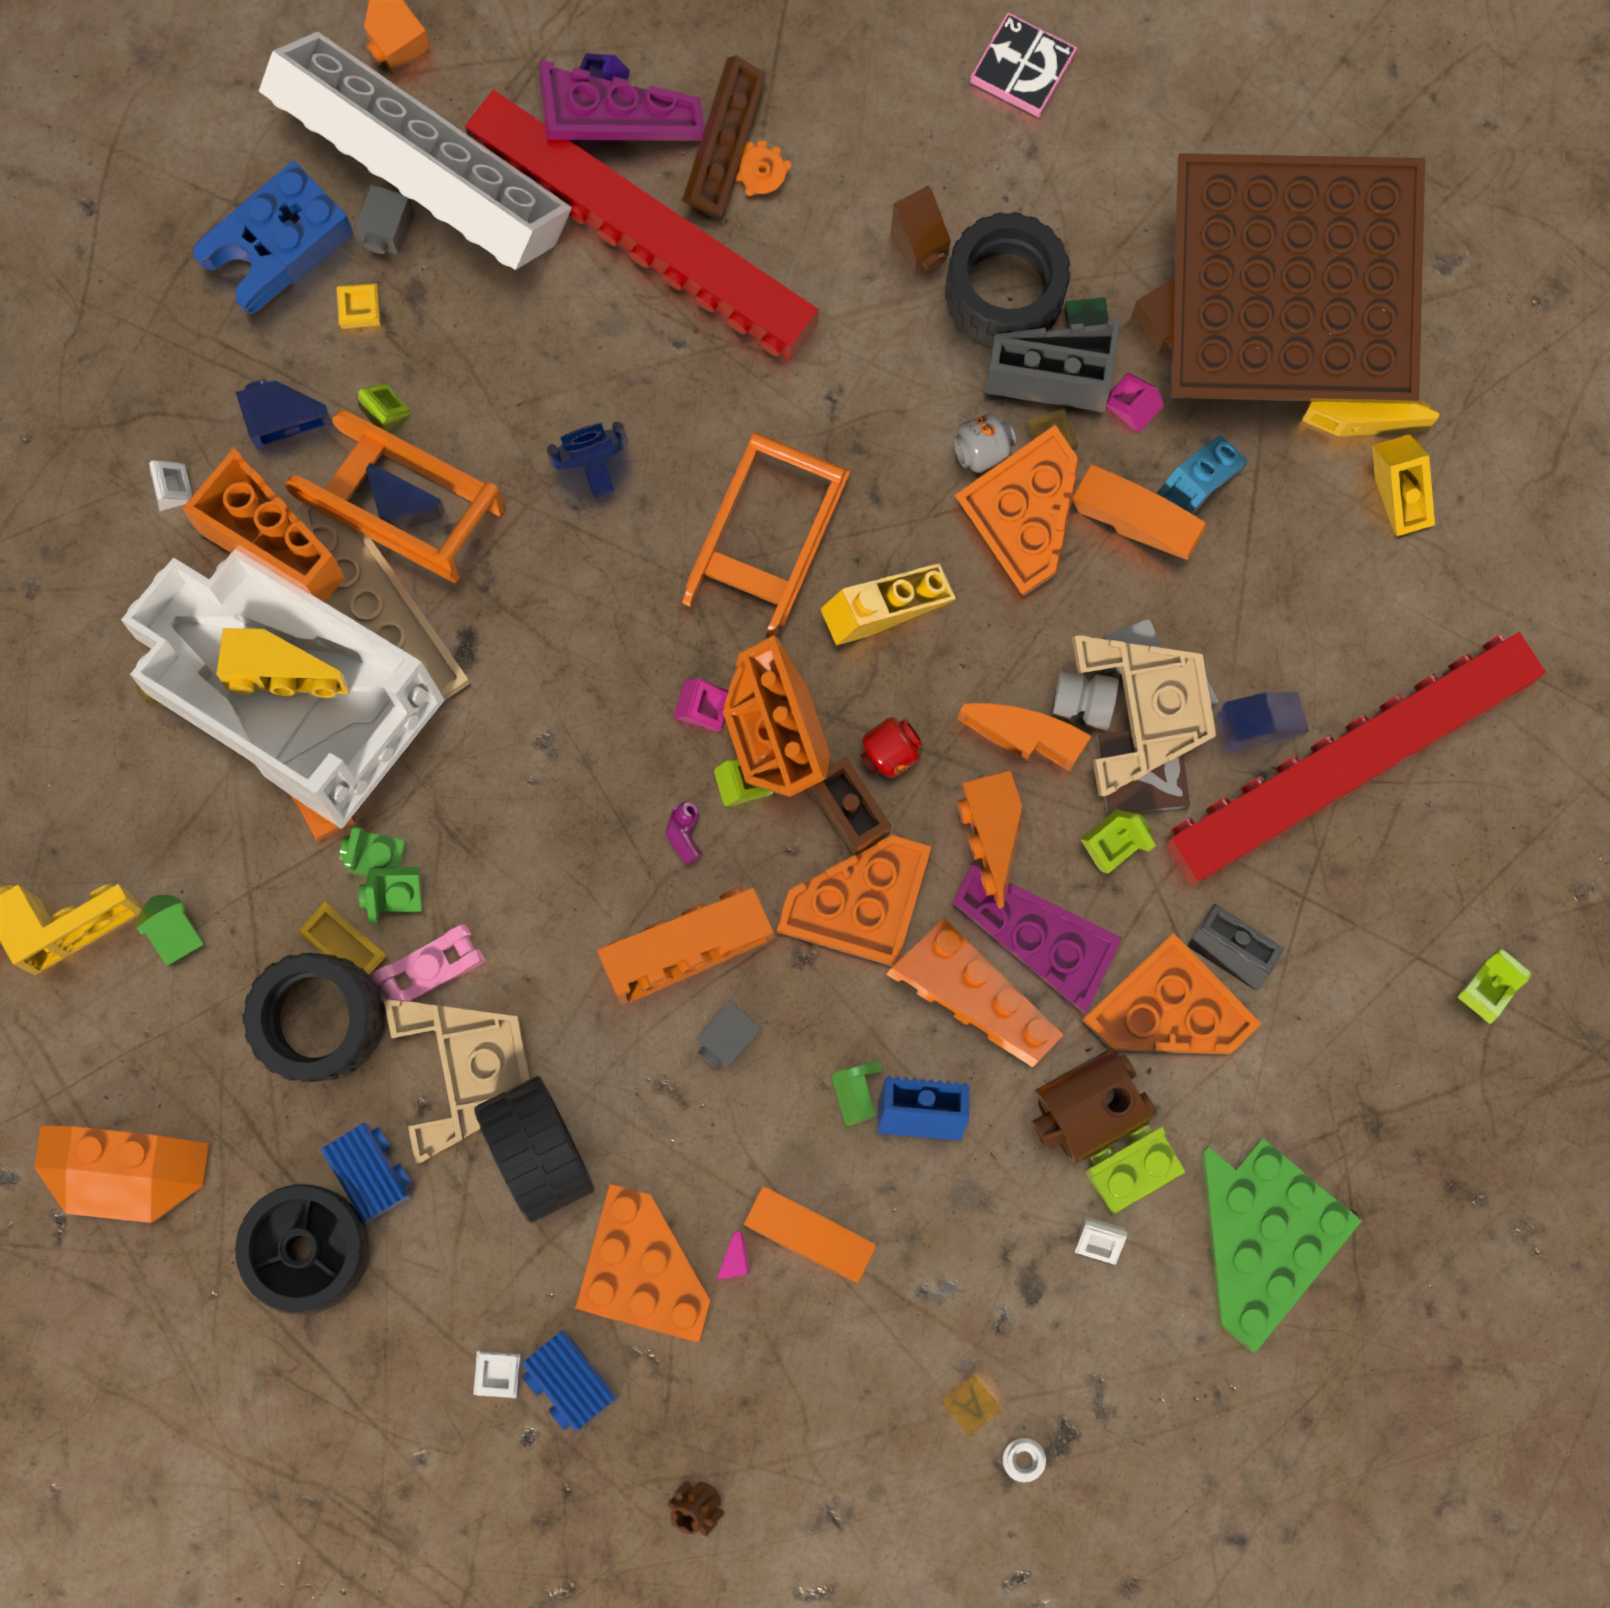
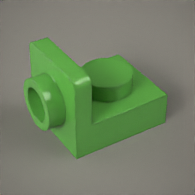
(370, 850)
(391, 891)

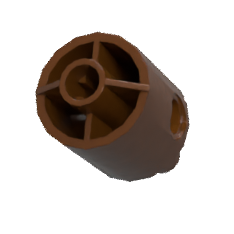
(1077, 1111)

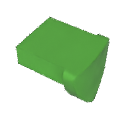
(168, 928)
(854, 1092)

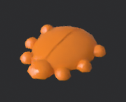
(761, 168)

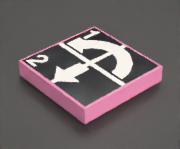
(1023, 65)

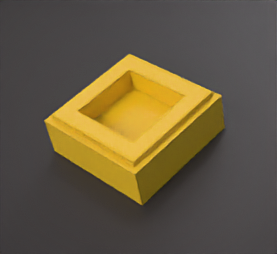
(358, 305)

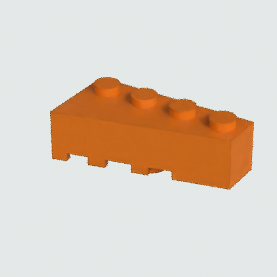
(245, 514)
(685, 945)

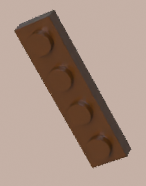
(724, 137)

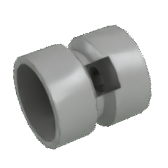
(1085, 698)

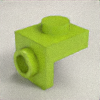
(1117, 839)
(1494, 985)

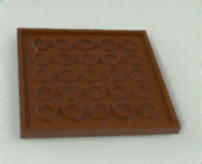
(1298, 278)

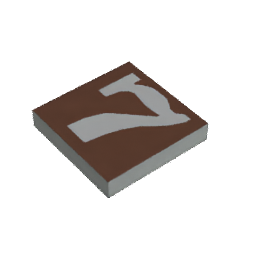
(1157, 791)

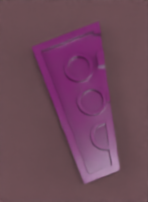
(602, 109)
(1045, 937)

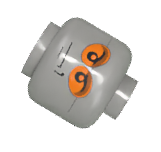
(984, 442)

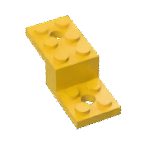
(39, 941)

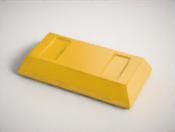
(336, 936)

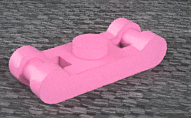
(429, 966)

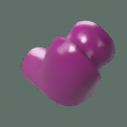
(680, 830)

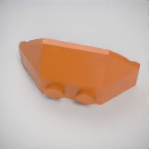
(775, 722)
(119, 1171)

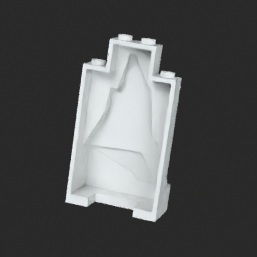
(308, 745)

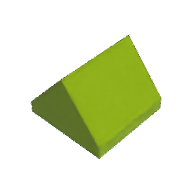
(382, 406)

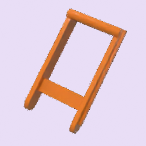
(370, 446)
(749, 578)

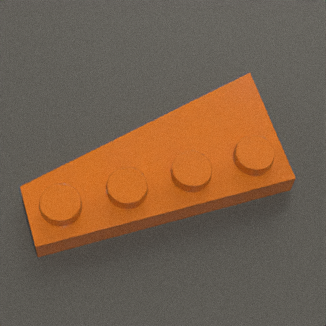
(964, 981)

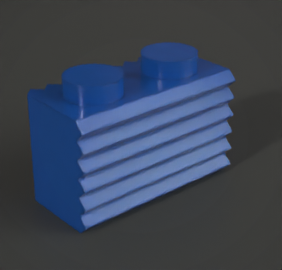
(923, 1108)
(367, 1172)
(568, 1381)

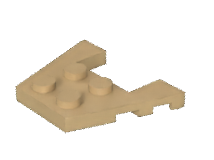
(1164, 704)
(479, 1060)

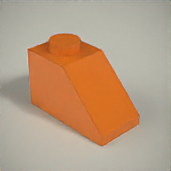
(393, 34)

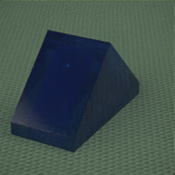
(400, 501)

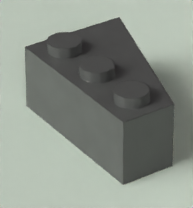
(1055, 366)

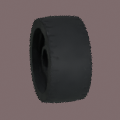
(335, 1256)

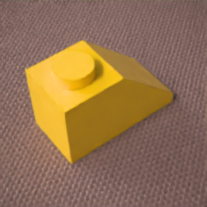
(1404, 483)

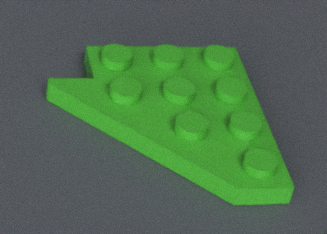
(1267, 1238)

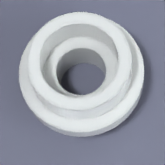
(1038, 1460)

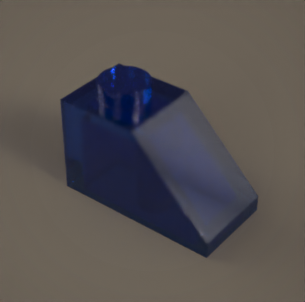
(279, 413)
(1262, 719)

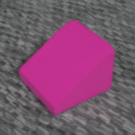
(1134, 401)
(701, 704)
(735, 1261)

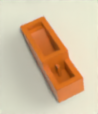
(1138, 512)
(1025, 731)
(809, 1234)

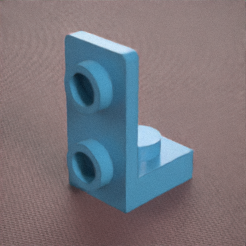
(1202, 474)

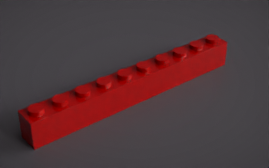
(647, 228)
(1355, 758)

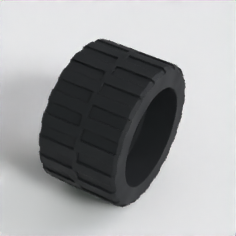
(1015, 236)
(264, 1009)
(533, 1149)

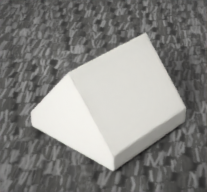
(170, 484)
(1100, 1240)

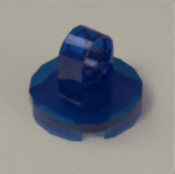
(588, 449)

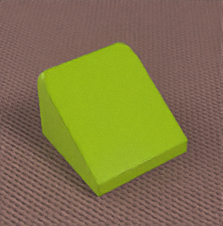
(733, 786)

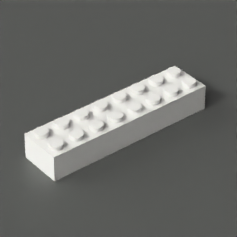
(414, 149)

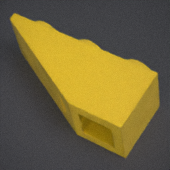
(1370, 418)
(885, 602)
(265, 663)

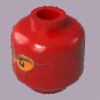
(891, 747)

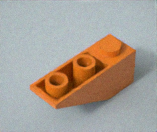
(996, 823)

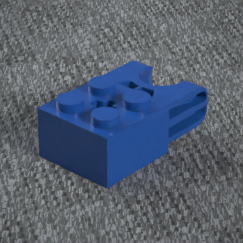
(265, 236)

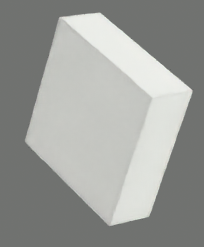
(497, 1374)

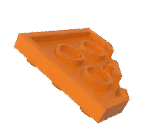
(1026, 508)
(860, 902)
(1172, 1008)
(641, 1271)

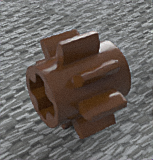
(695, 1508)

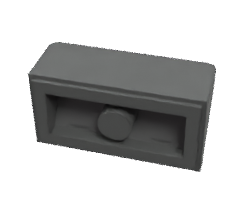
(1236, 947)

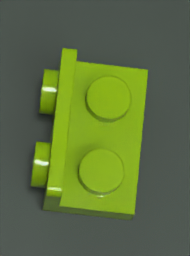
(1135, 1170)

